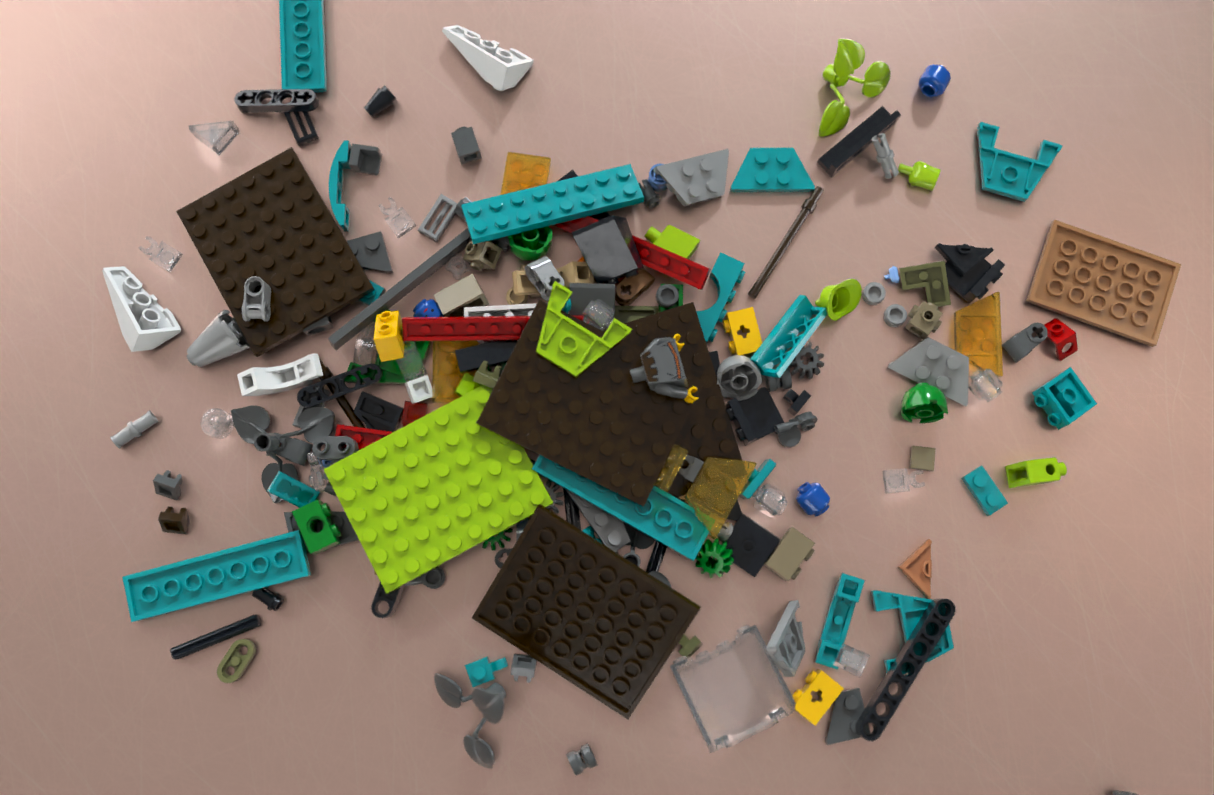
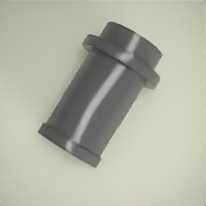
(650, 197)

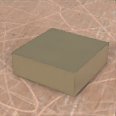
(922, 458)

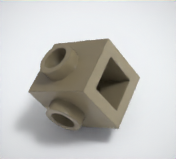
(482, 255)
(924, 319)

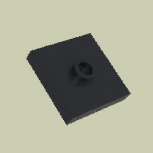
(751, 544)

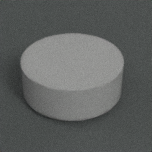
(873, 293)
(895, 315)

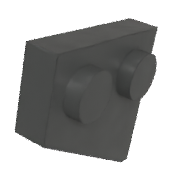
(371, 252)
(844, 717)

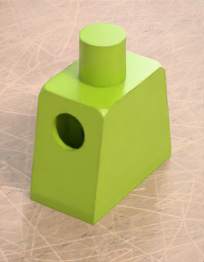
(674, 240)
(1034, 472)

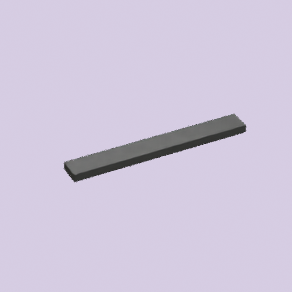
(399, 290)

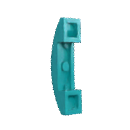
(340, 162)
(838, 619)

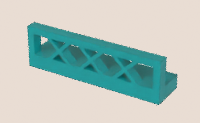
(785, 336)

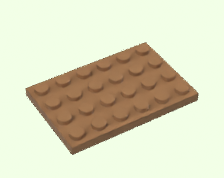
(1103, 283)

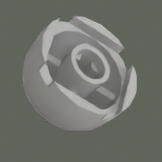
(738, 377)

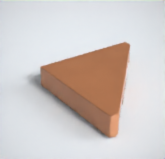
(919, 568)

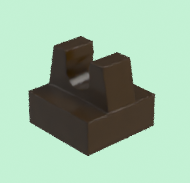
(174, 522)

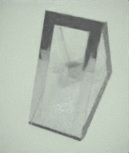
(215, 135)
(365, 348)
(412, 364)
(851, 660)

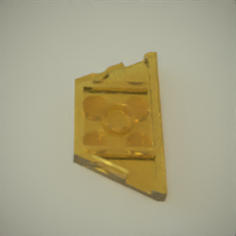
(979, 333)
(717, 490)

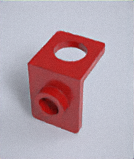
(1061, 335)

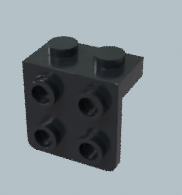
(976, 280)
(754, 416)

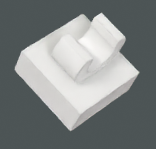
(419, 389)

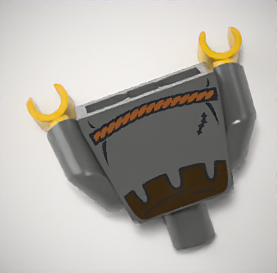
(664, 369)

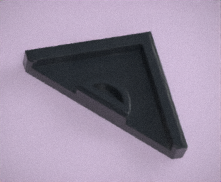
(963, 257)

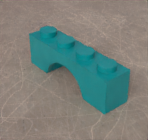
(724, 275)

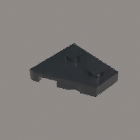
(378, 413)

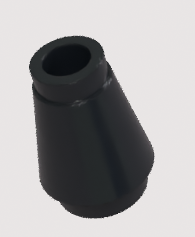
(379, 101)

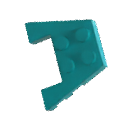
(1008, 172)
(910, 613)

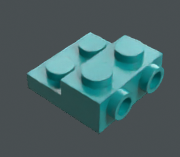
(1064, 399)

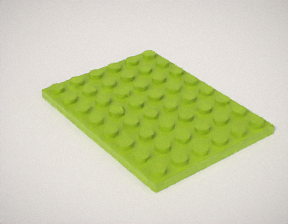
(435, 490)

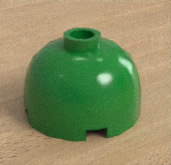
(531, 244)
(924, 403)

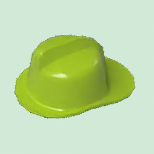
(840, 298)

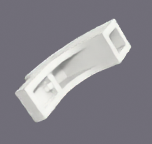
(282, 378)

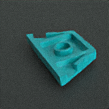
(772, 172)

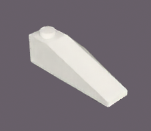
(494, 64)
(138, 313)

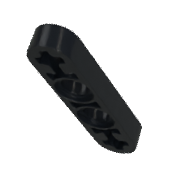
(250, 100)
(340, 386)

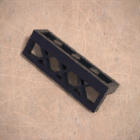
(857, 141)

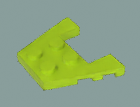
(568, 342)

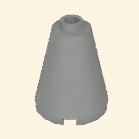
(217, 341)

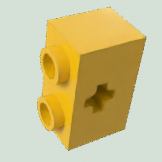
(745, 321)
(389, 336)
(827, 693)

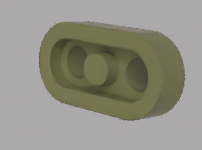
(236, 660)

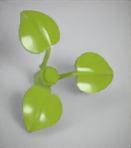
(850, 56)

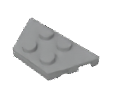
(696, 177)
(937, 366)
(787, 641)

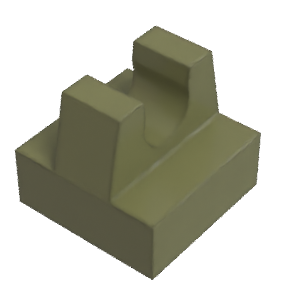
(485, 377)
(689, 646)

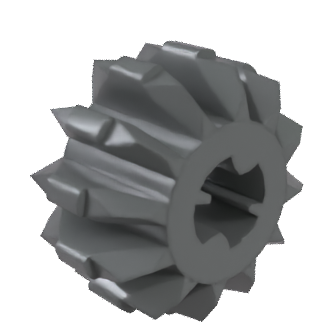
(812, 367)

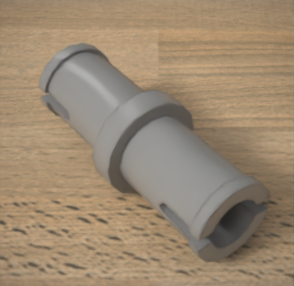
(885, 155)
(134, 429)

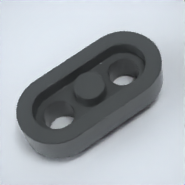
(333, 447)

